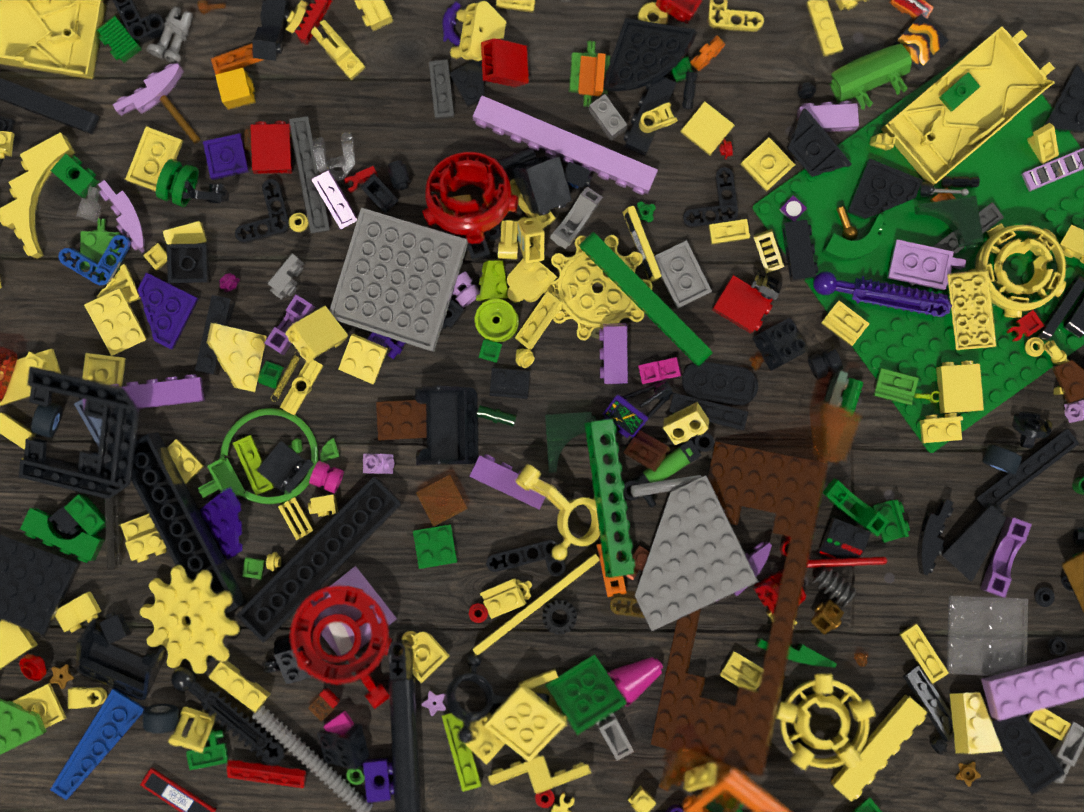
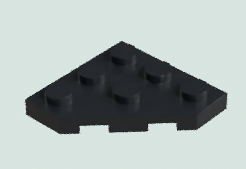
(882, 189)

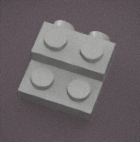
(282, 281)

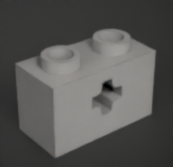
(607, 117)

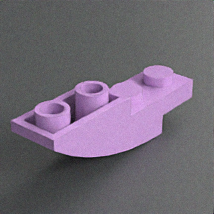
(157, 86)
(128, 220)

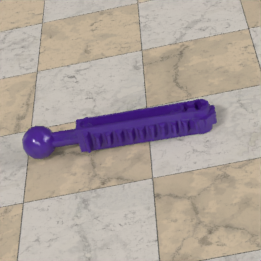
(885, 294)

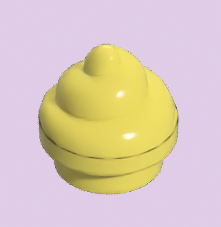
(524, 357)

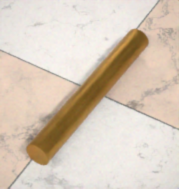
(179, 118)

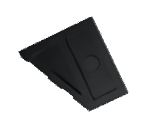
(469, 82)

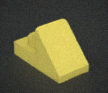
(1044, 143)

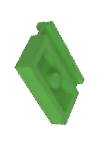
(895, 386)

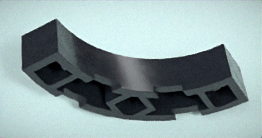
(269, 37)

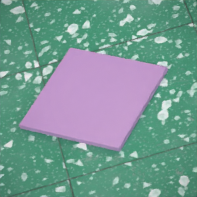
(355, 579)

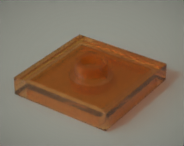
(441, 500)

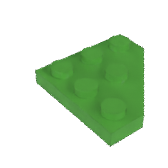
(17, 725)

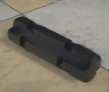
(689, 90)
(960, 181)

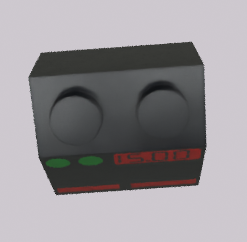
(843, 540)

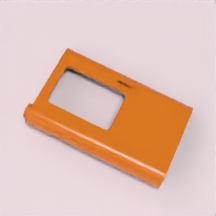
(738, 786)

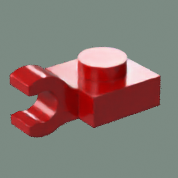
(360, 177)

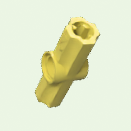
(294, 397)

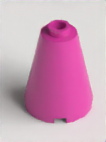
(635, 678)

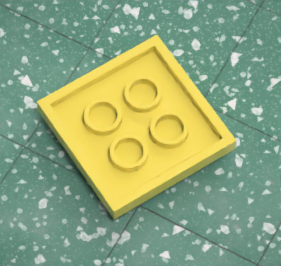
(525, 723)

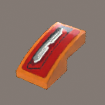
(913, 7)

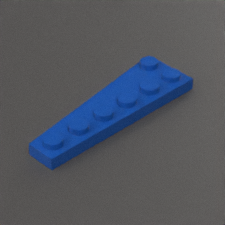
(103, 734)

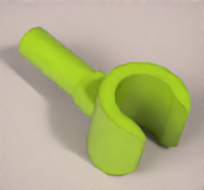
(927, 396)

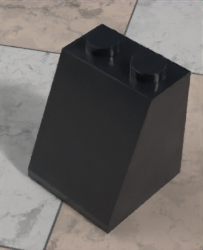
(542, 184)

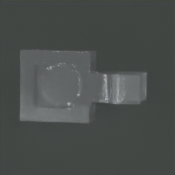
(89, 208)

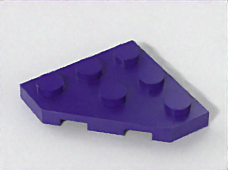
(165, 309)
(223, 521)

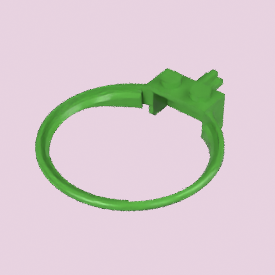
(225, 476)

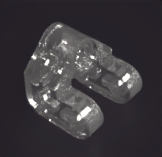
(345, 162)

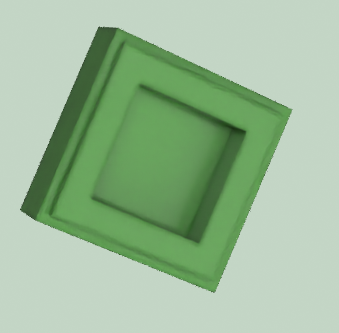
(253, 568)

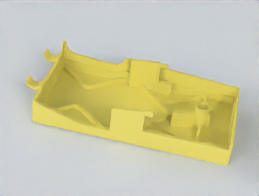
(51, 35)
(941, 139)

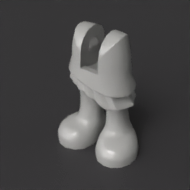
(172, 25)

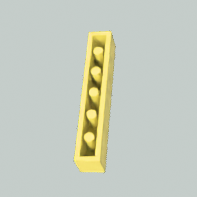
(879, 747)

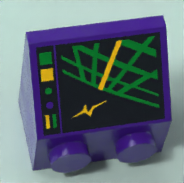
(625, 417)

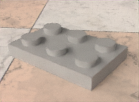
(682, 274)

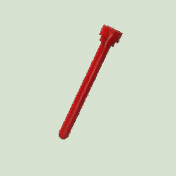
(847, 562)

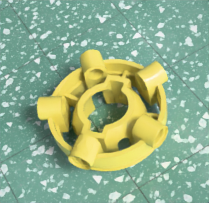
(1042, 280)
(846, 752)

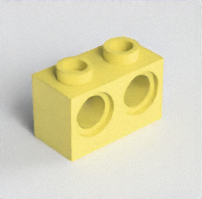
(683, 420)

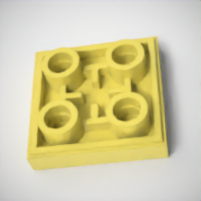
(707, 128)

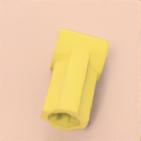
(508, 244)

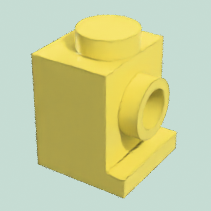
(323, 505)
(642, 800)

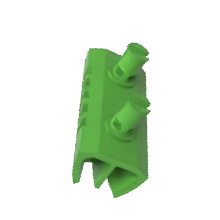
(870, 72)

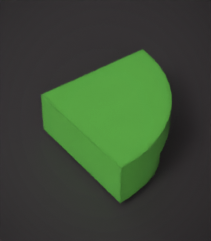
(329, 451)

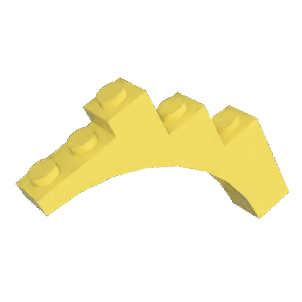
(27, 188)

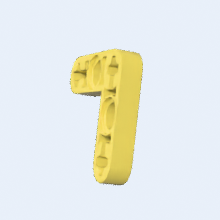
(726, 16)

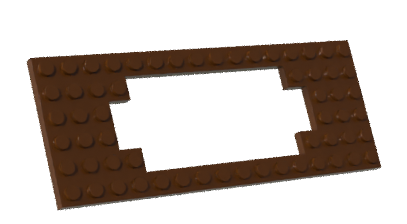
(743, 732)

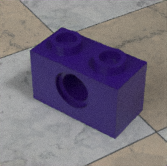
(375, 791)

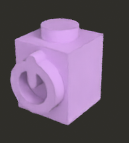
(1074, 411)
(378, 463)

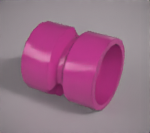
(327, 477)

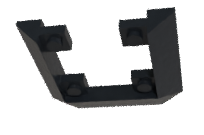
(97, 473)

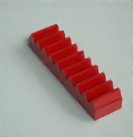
(313, 20)

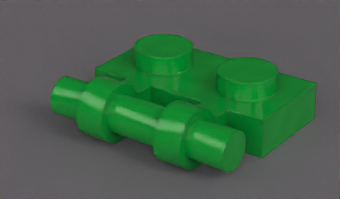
(211, 755)

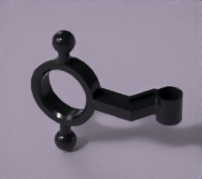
(465, 734)

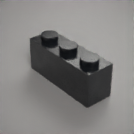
(799, 250)

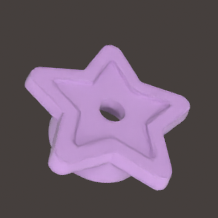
(439, 703)

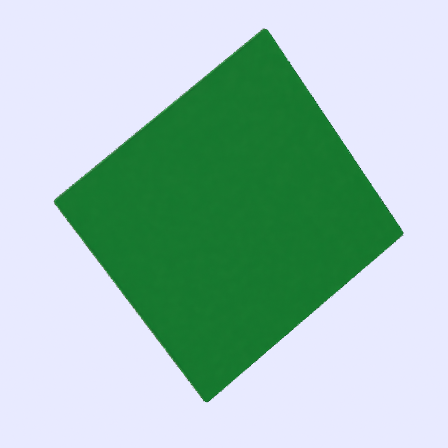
(921, 342)

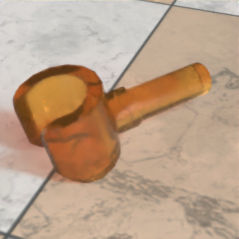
(205, 8)

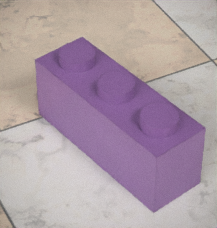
(614, 353)

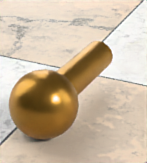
(849, 232)

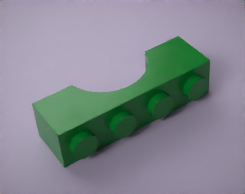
(38, 525)

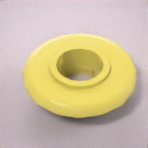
(651, 8)

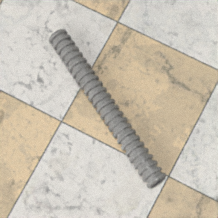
(311, 760)

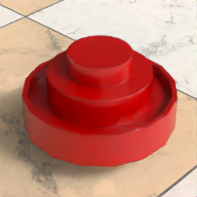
(33, 667)

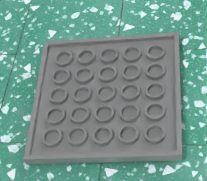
(398, 279)

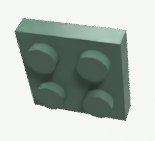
(838, 383)

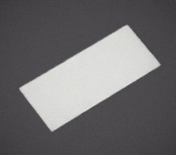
(341, 637)

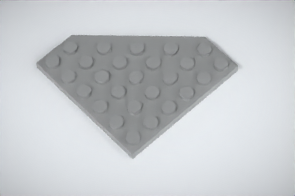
(691, 557)

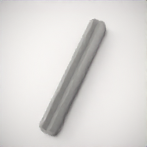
(662, 486)

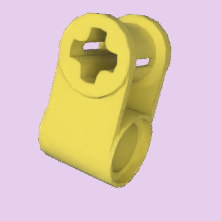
(660, 116)
(84, 697)

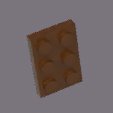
(401, 420)

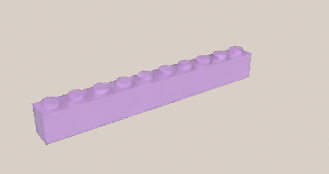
(564, 145)

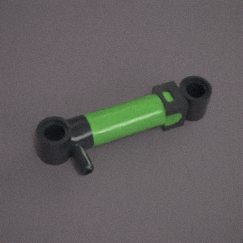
(670, 465)

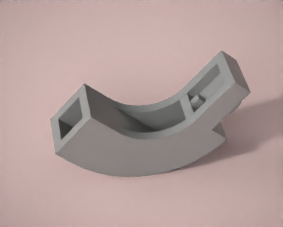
(576, 218)

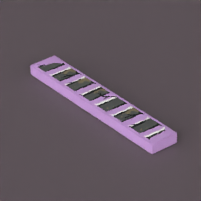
(1054, 170)

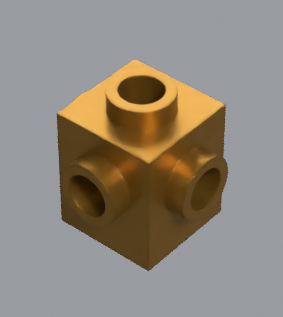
(827, 616)

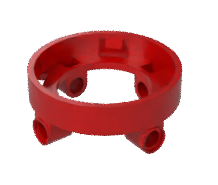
(304, 624)

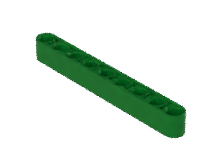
(645, 299)

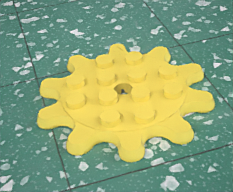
(578, 298)
(207, 618)

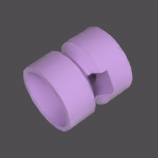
(469, 294)

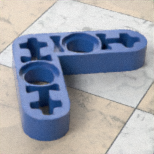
(102, 266)

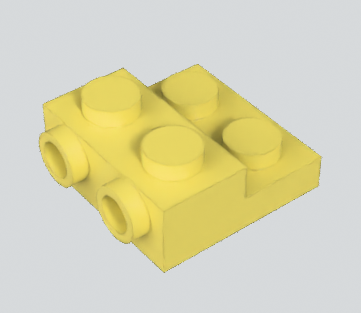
(142, 538)

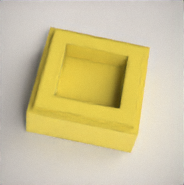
(156, 256)

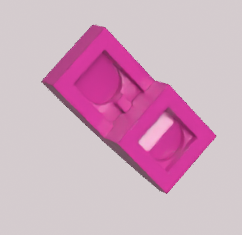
(660, 370)

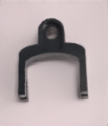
(213, 196)

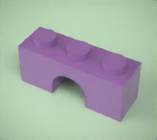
(295, 311)

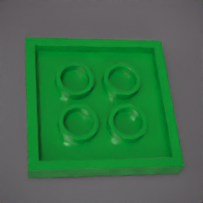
(586, 694)

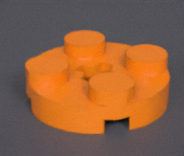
(707, 53)

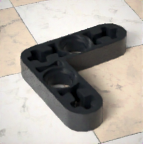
(723, 204)
(269, 222)

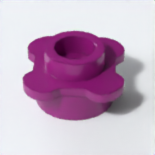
(228, 282)

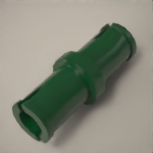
(496, 415)

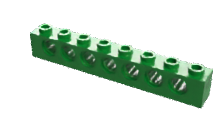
(604, 508)

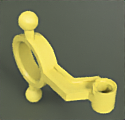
(529, 480)

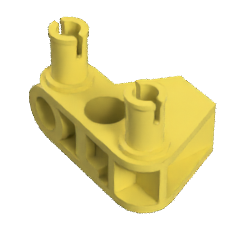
(480, 24)

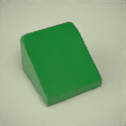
(270, 374)

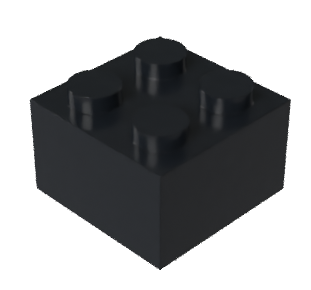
(188, 263)

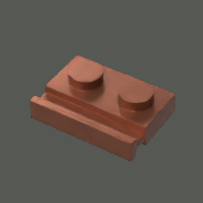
(646, 451)

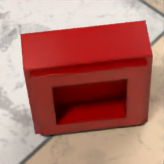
(329, 697)

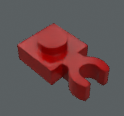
(1027, 324)

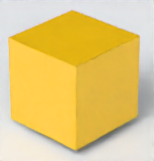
(235, 88)

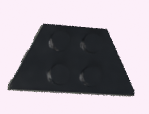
(1069, 107)
(814, 147)

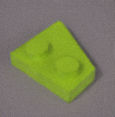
(492, 281)

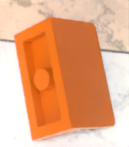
(591, 75)

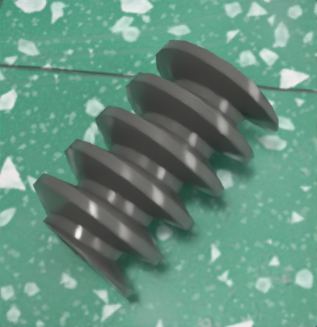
(835, 586)

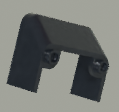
(114, 665)

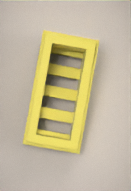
(768, 268)

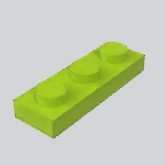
(251, 460)

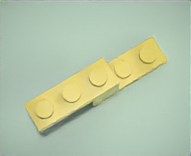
(539, 774)

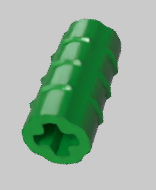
(851, 395)

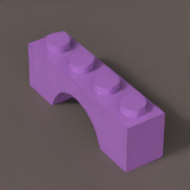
(999, 570)

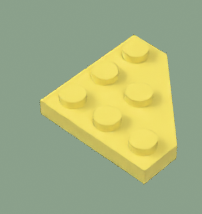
(238, 354)

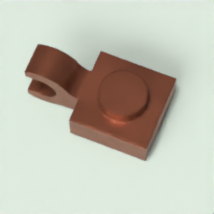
(640, 557)

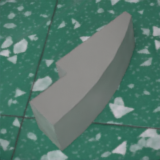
(615, 737)
(1069, 749)

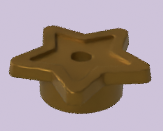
(66, 676)
(973, 774)

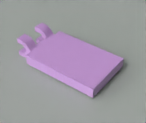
(922, 264)

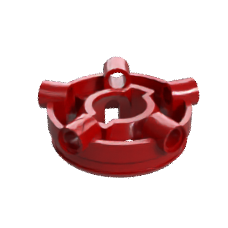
(471, 169)

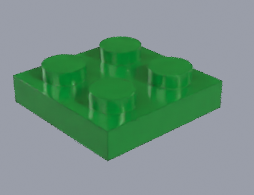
(435, 546)

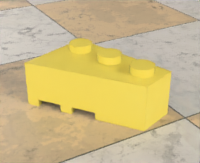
(972, 725)

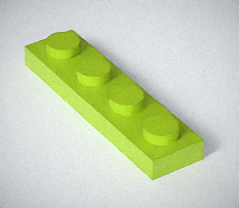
(461, 754)

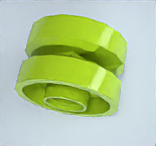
(505, 328)

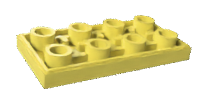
(972, 309)
(18, 386)

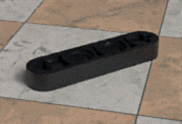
(1062, 308)

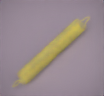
(286, 374)

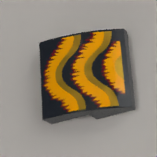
(921, 41)

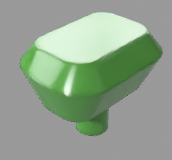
(296, 445)

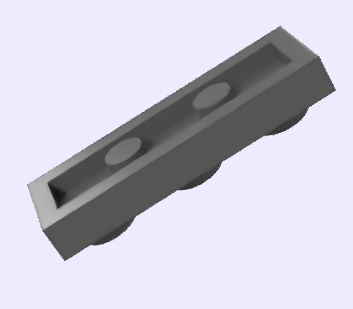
(441, 89)

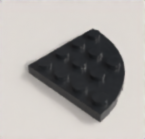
(646, 54)

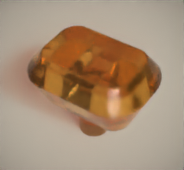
(757, 362)
(861, 659)

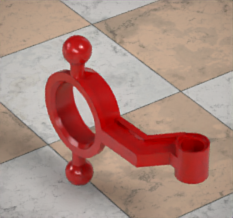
(376, 694)

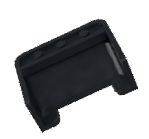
(449, 425)

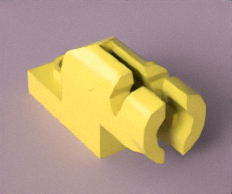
(338, 51)

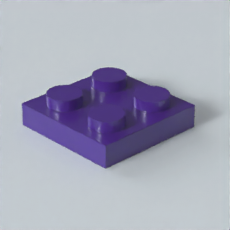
(226, 156)

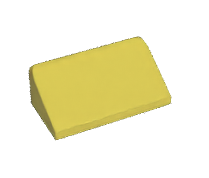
(186, 234)
(14, 430)

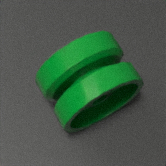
(172, 181)

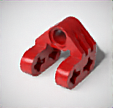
(769, 590)

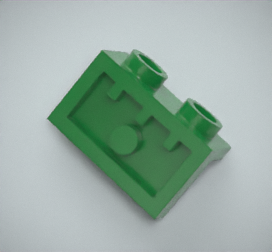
(897, 527)

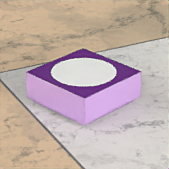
(793, 209)

